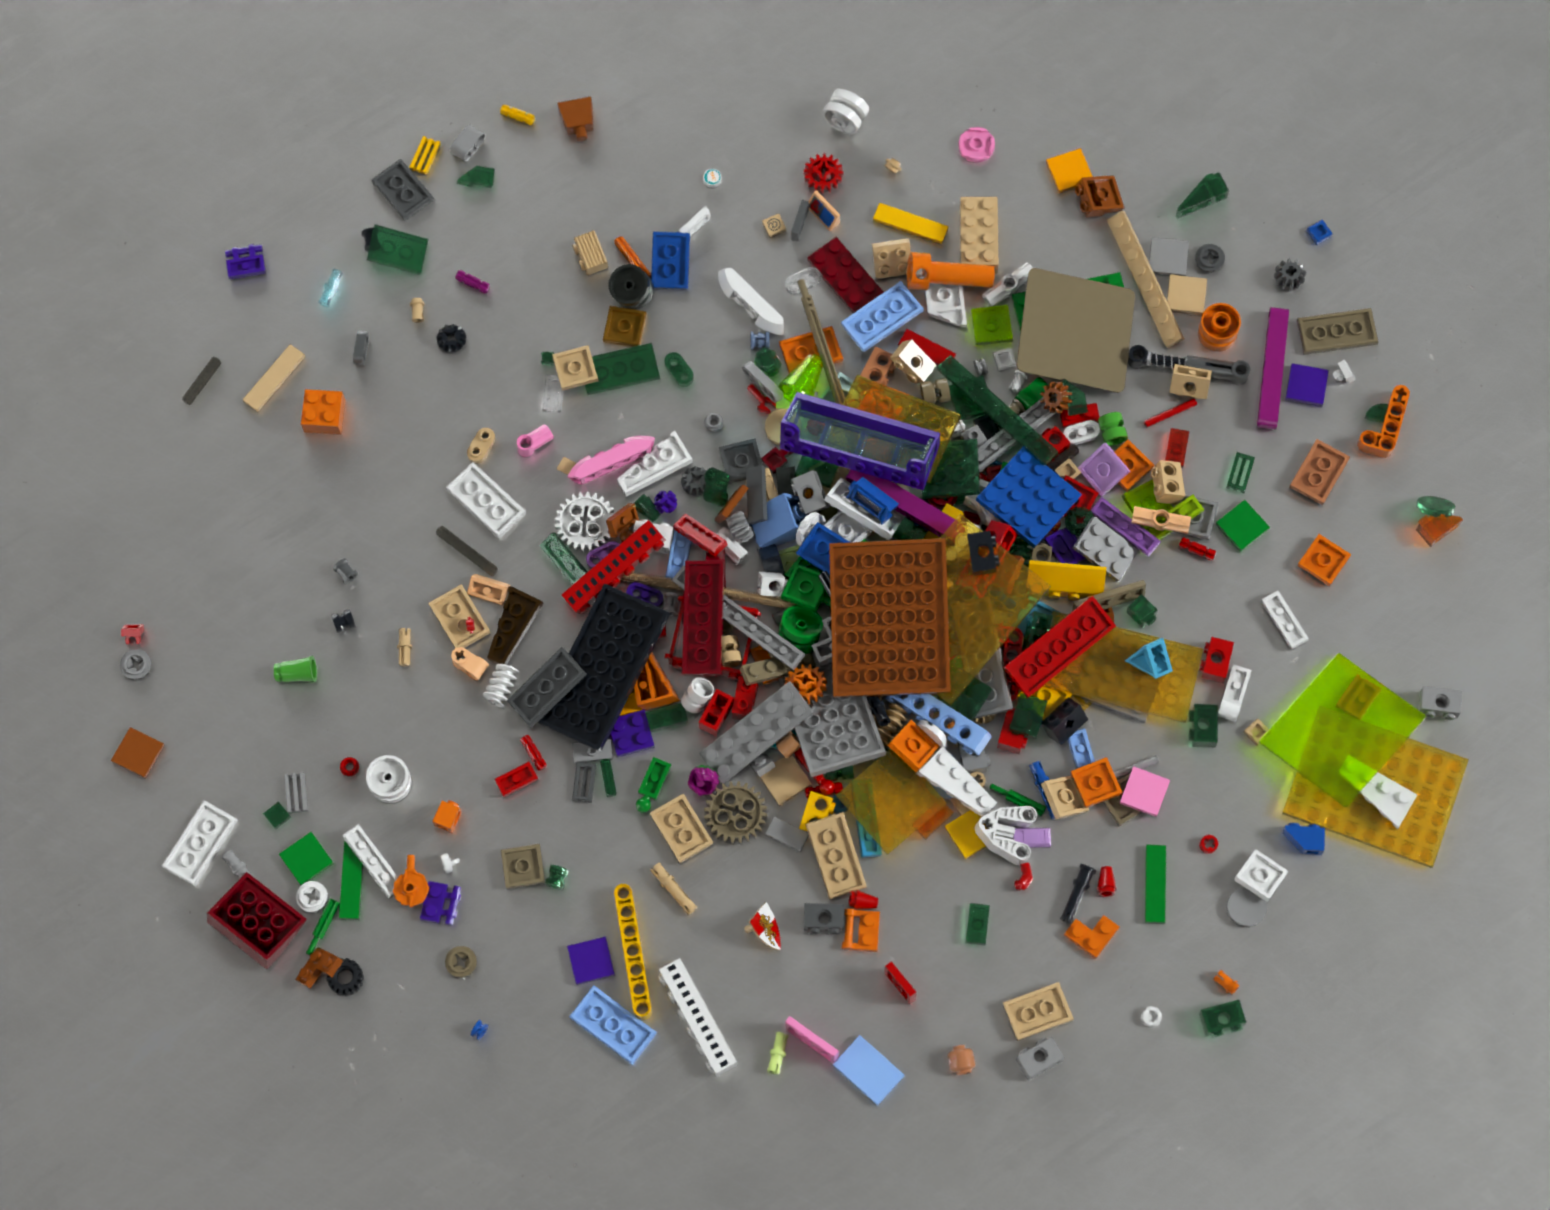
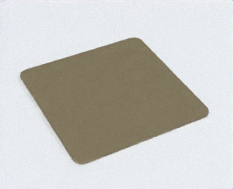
(1076, 330)

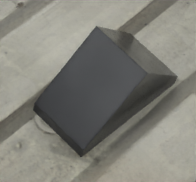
(771, 560)

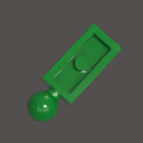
(652, 784)

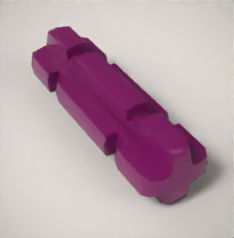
(472, 281)

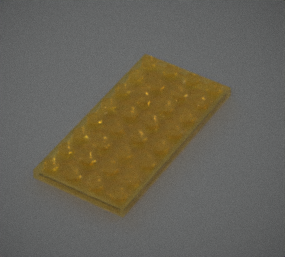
(1107, 678)

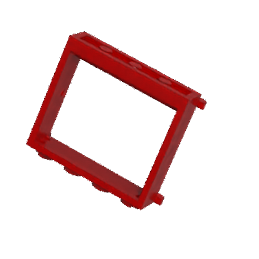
(676, 662)

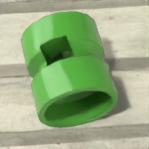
(1112, 426)

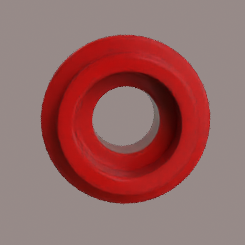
(349, 761)

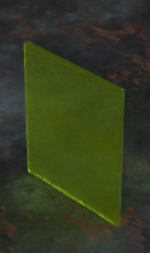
(1342, 730)

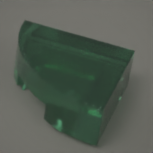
(1377, 413)

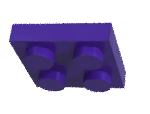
(632, 734)

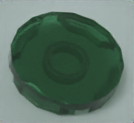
(1435, 506)

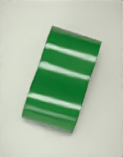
(1031, 394)

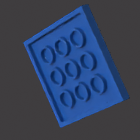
(1028, 497)

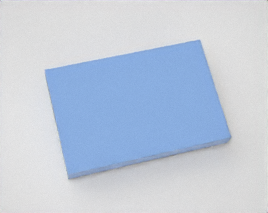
(868, 1070)

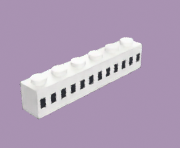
(698, 1018)

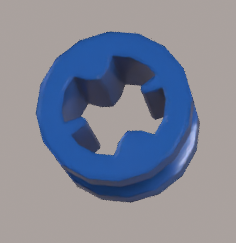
(479, 1030)

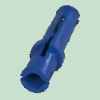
(1040, 777)

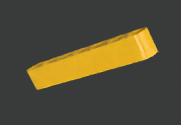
(632, 942)

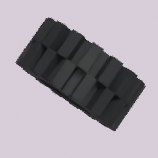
(353, 985)

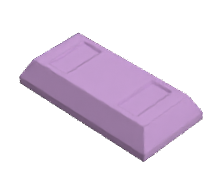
(1033, 836)

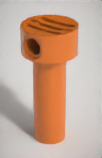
(946, 273)

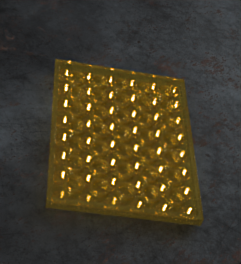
(982, 607)

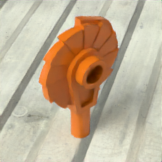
(412, 886)

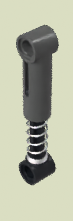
(1220, 369)

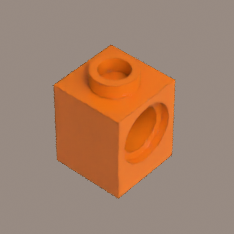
(447, 816)

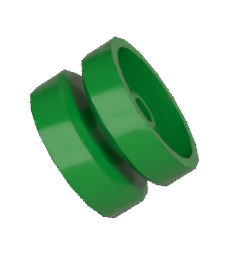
(801, 627)

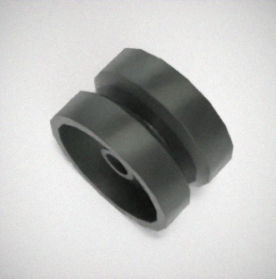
(638, 294)

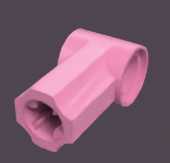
(535, 439)

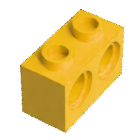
(811, 810)

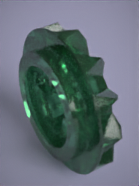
(1070, 520)

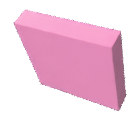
(1144, 791)

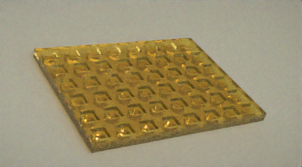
(1417, 767)

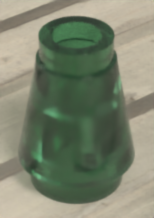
(647, 508)

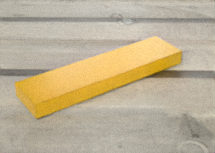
(910, 223)

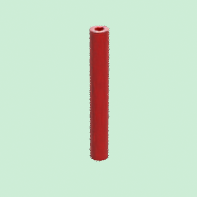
(1169, 413)

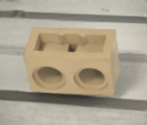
(1168, 482)

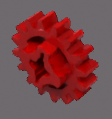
(814, 172)

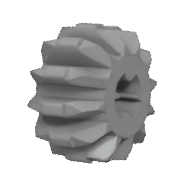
(739, 526)

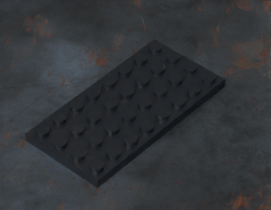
(613, 654)

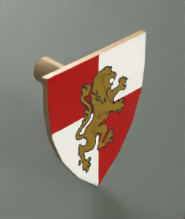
(765, 927)

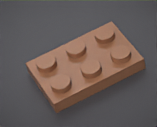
(1319, 472)

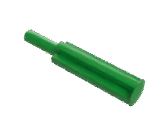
(1019, 799)
(323, 924)

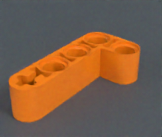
(1390, 420)

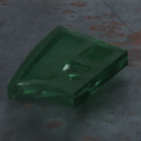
(971, 699)

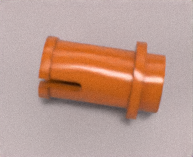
(1227, 983)

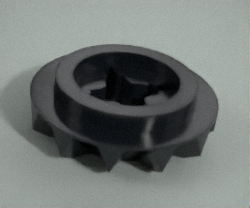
(452, 345)

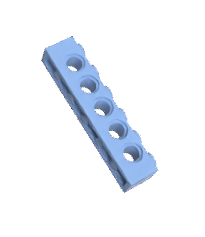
(978, 736)

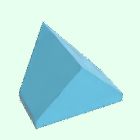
(1152, 659)

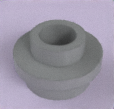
(713, 417)

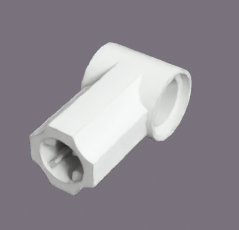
(733, 549)

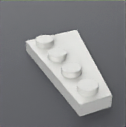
(661, 462)
(1389, 798)

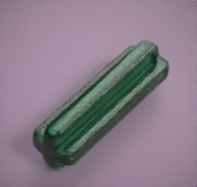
(608, 778)

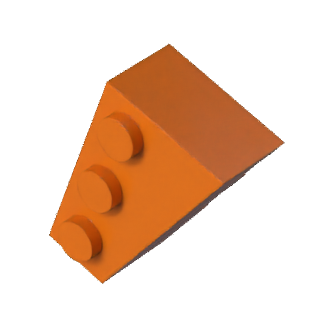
(654, 687)

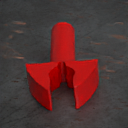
(762, 399)

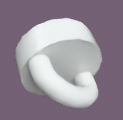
(447, 863)

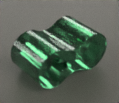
(716, 487)

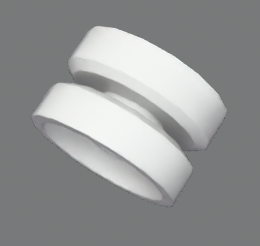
(845, 111)
(388, 790)

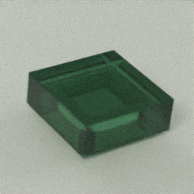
(277, 815)

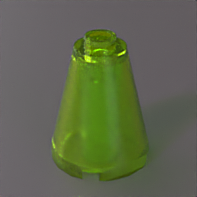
(802, 378)

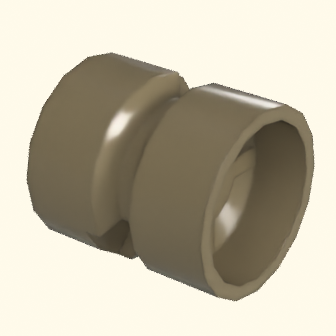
(928, 391)

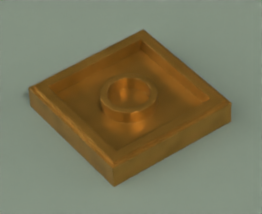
(624, 326)

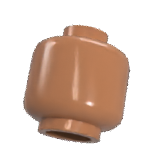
(961, 1060)

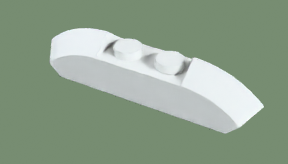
(757, 307)

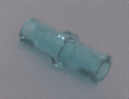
(331, 287)

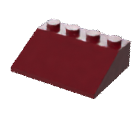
(255, 920)

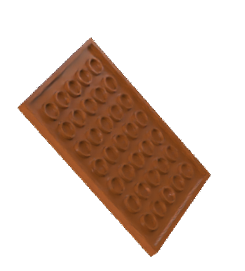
(889, 618)

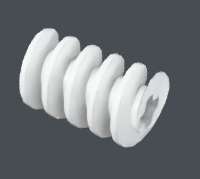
(499, 684)

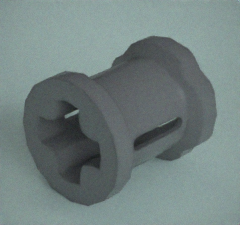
(345, 571)

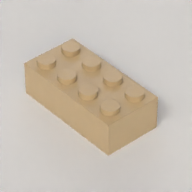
(979, 231)

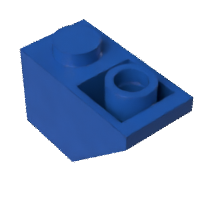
(1308, 839)

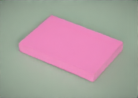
(811, 1040)

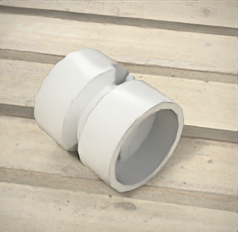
(697, 695)

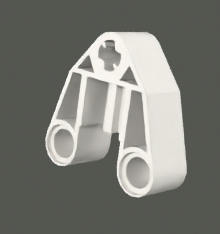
(1004, 846)

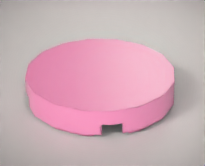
(976, 144)

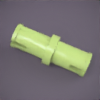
(777, 1053)

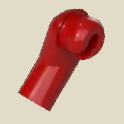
(1026, 878)

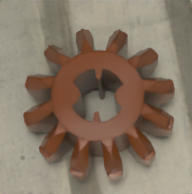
(1062, 397)

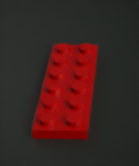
(1059, 646)

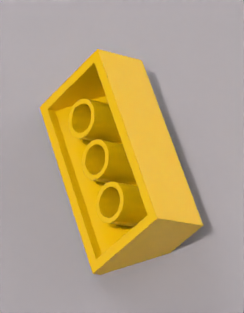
(1070, 580)

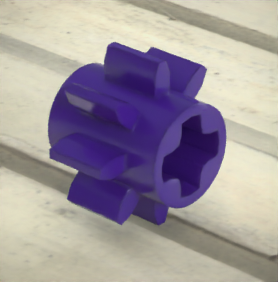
(665, 501)

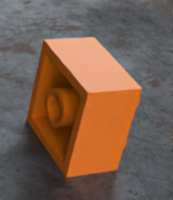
(323, 411)

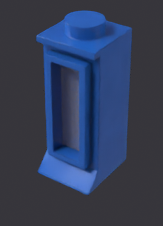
(872, 499)

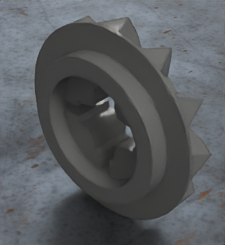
(1215, 252)
(693, 488)

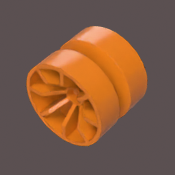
(1219, 327)

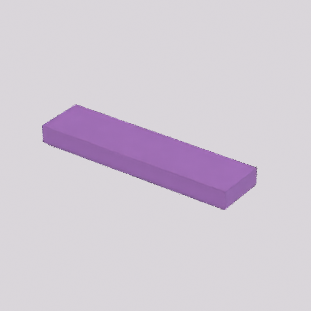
(1122, 525)

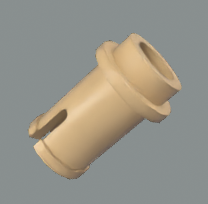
(417, 310)

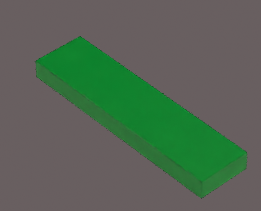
(1155, 884)
(350, 885)

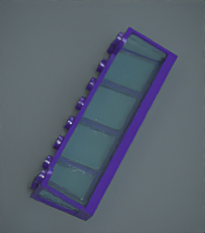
(859, 440)

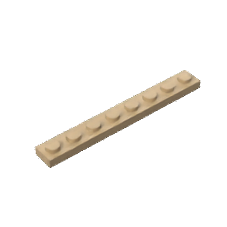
(1145, 279)

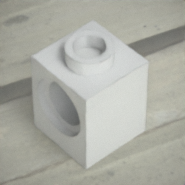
(765, 579)

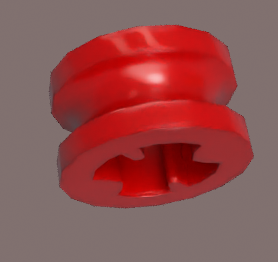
(1206, 838)

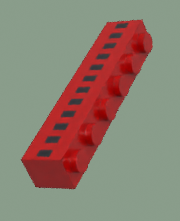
(614, 567)

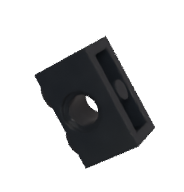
(980, 564)

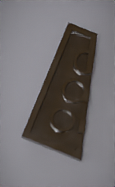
(514, 623)

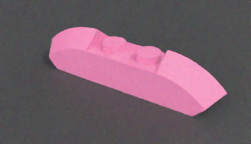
(615, 458)

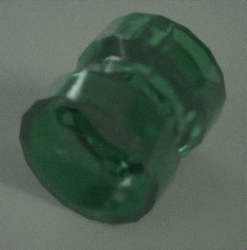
(556, 877)

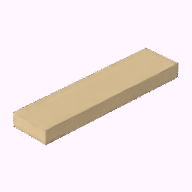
(273, 378)

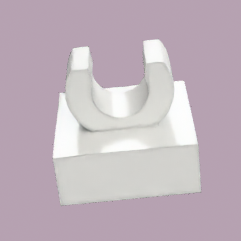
(1344, 372)

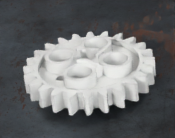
(567, 521)

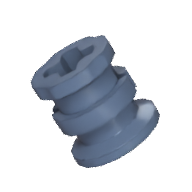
(759, 340)

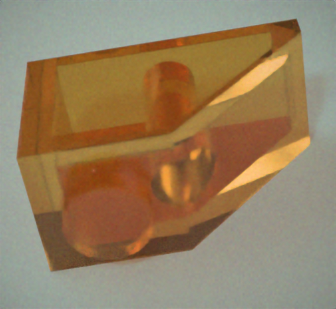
(1434, 529)

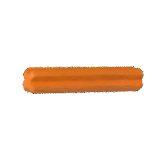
(629, 254)

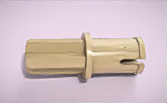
(404, 647)

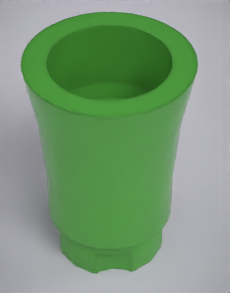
(296, 670)

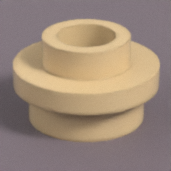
(893, 165)

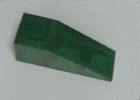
(1207, 192)

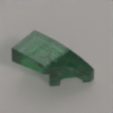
(478, 176)
(1078, 399)

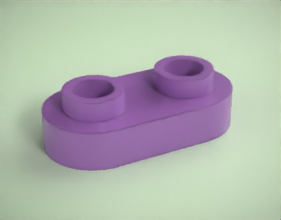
(600, 553)

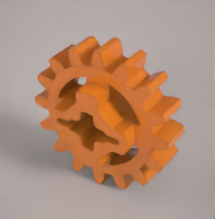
(806, 684)

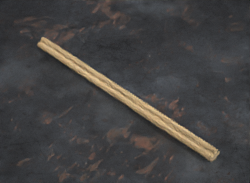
(731, 594)

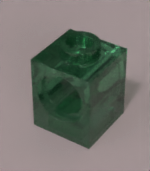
(1142, 611)

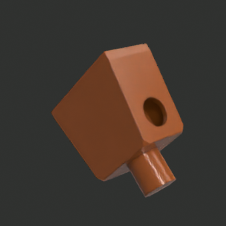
(577, 117)

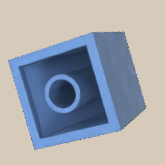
(782, 521)

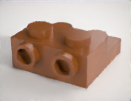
(1099, 195)

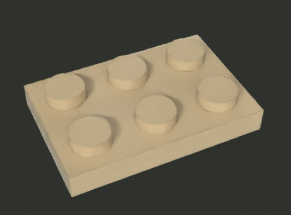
(452, 612)
(681, 828)
(1038, 1011)

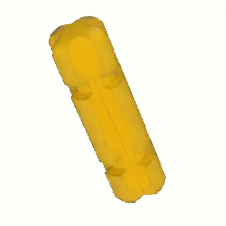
(517, 114)

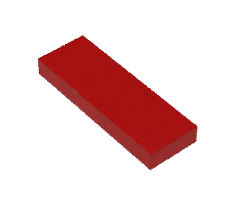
(931, 349)

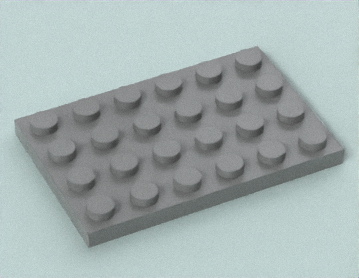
(838, 731)

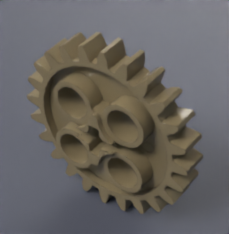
(728, 828)

